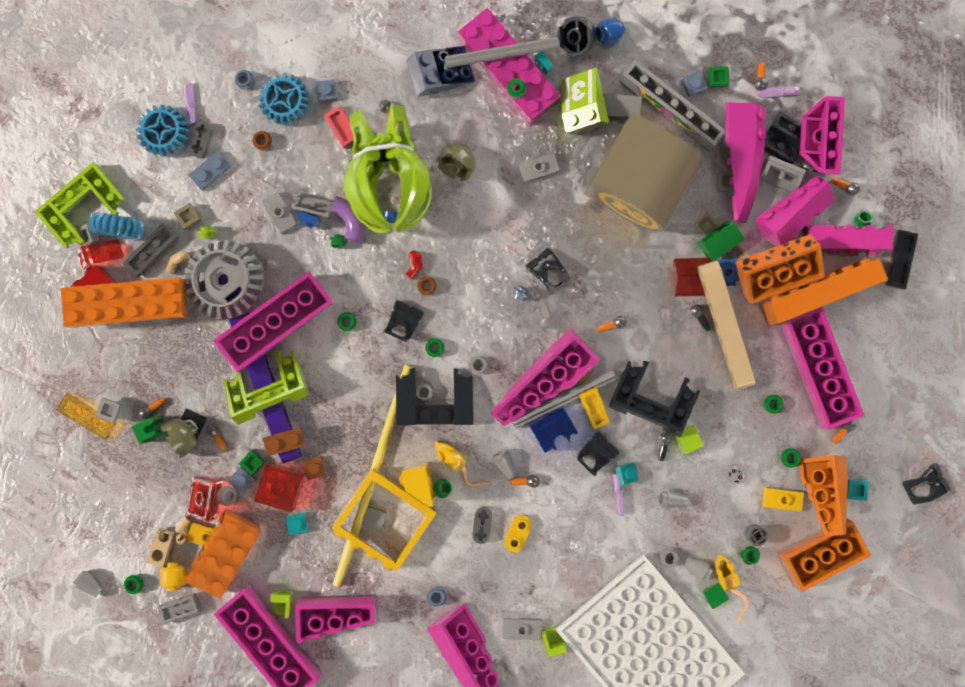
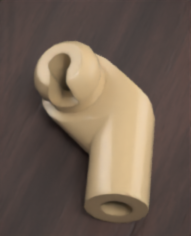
(176, 259)
(181, 529)

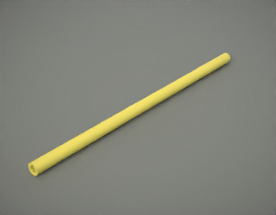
(365, 498)

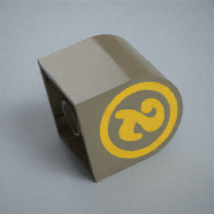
(644, 173)

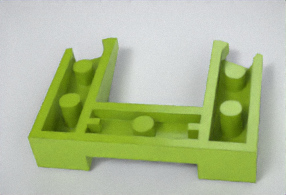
(54, 210)
(245, 404)

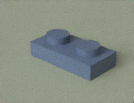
(209, 170)

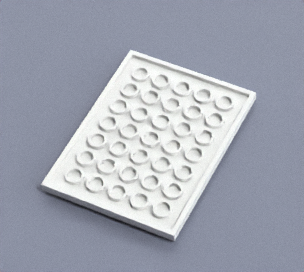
(646, 636)

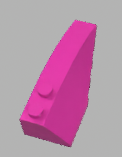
(746, 138)
(550, 374)
(464, 648)

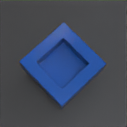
(309, 220)

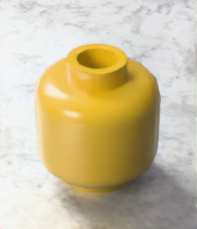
(172, 576)

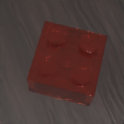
(280, 487)

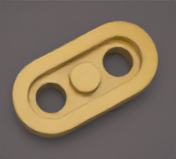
(517, 533)

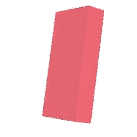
(341, 126)

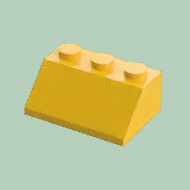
(418, 482)

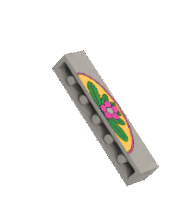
(672, 105)

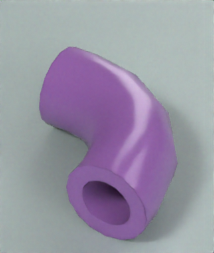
(354, 228)

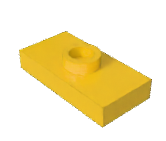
(594, 408)
(783, 499)
(198, 533)

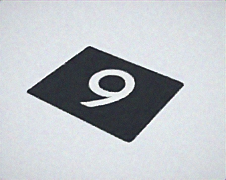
(196, 419)

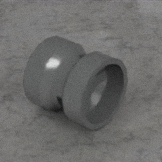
(754, 531)

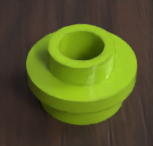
(206, 232)

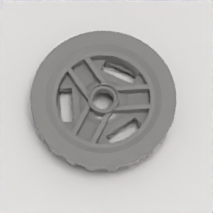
(246, 275)

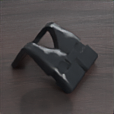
(545, 262)
(404, 315)
(601, 449)
(934, 478)

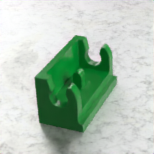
(720, 240)
(146, 430)

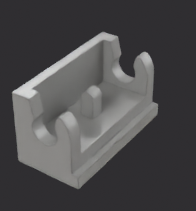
(622, 104)
(782, 174)
(313, 205)

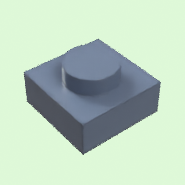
(694, 84)
(326, 91)
(241, 480)

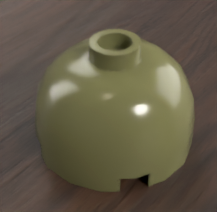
(456, 161)
(180, 436)

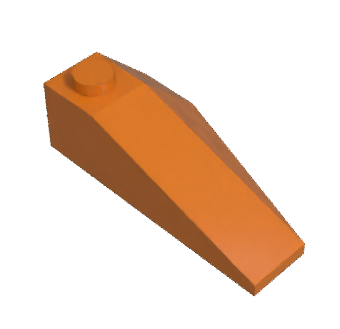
(827, 485)

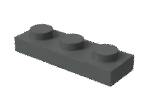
(150, 250)

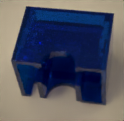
(551, 427)

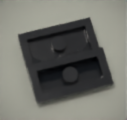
(783, 138)

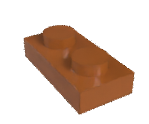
(284, 441)

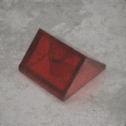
(686, 276)
(203, 498)

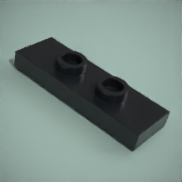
(901, 259)

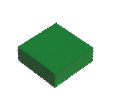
(718, 76)
(252, 462)
(715, 595)

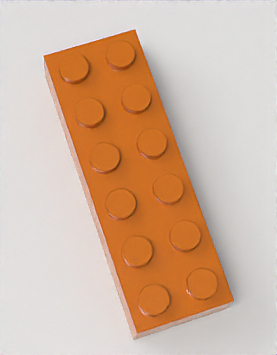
(825, 291)
(124, 302)

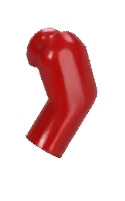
(416, 264)

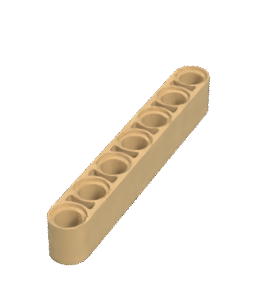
(726, 325)

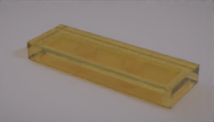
(85, 416)

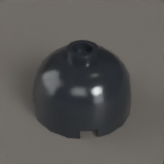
(576, 35)

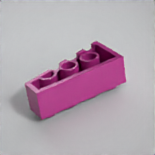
(332, 614)

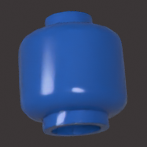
(609, 31)

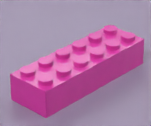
(487, 33)
(272, 322)
(822, 369)
(266, 641)

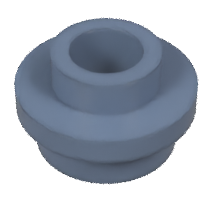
(242, 74)
(520, 293)
(437, 602)

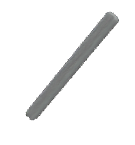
(502, 52)
(564, 399)

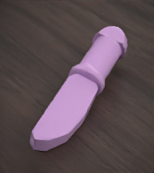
(773, 92)
(189, 99)
(618, 489)

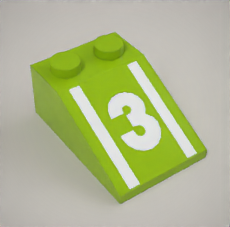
(583, 102)

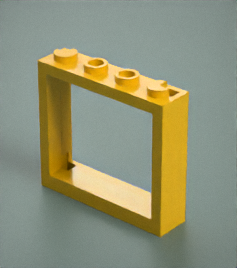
(358, 543)

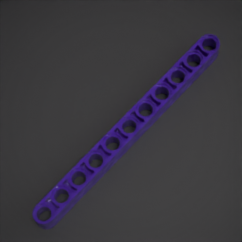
(262, 376)

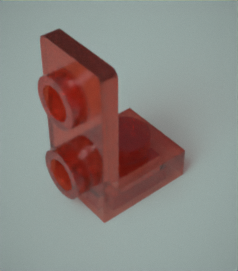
(99, 253)

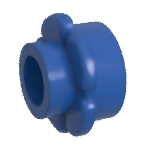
(390, 216)

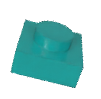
(543, 63)
(627, 473)
(857, 490)
(297, 523)

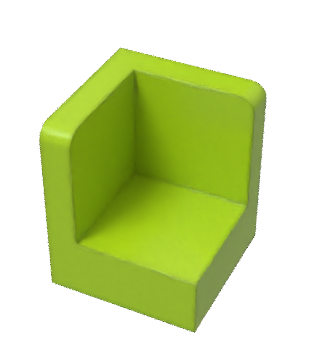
(689, 440)
(282, 603)
(553, 642)

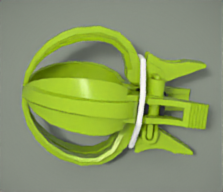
(367, 166)

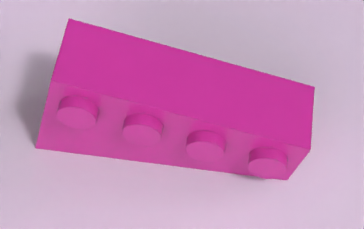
(795, 211)
(852, 240)

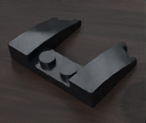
(411, 414)
(671, 419)

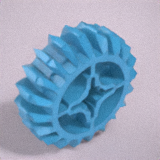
(290, 95)
(161, 116)
(116, 226)

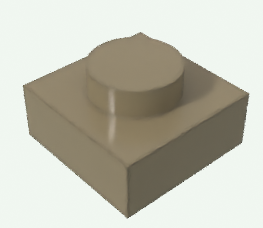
(187, 216)

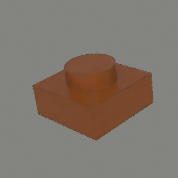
(314, 468)

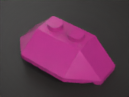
(823, 135)

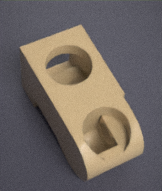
(161, 548)

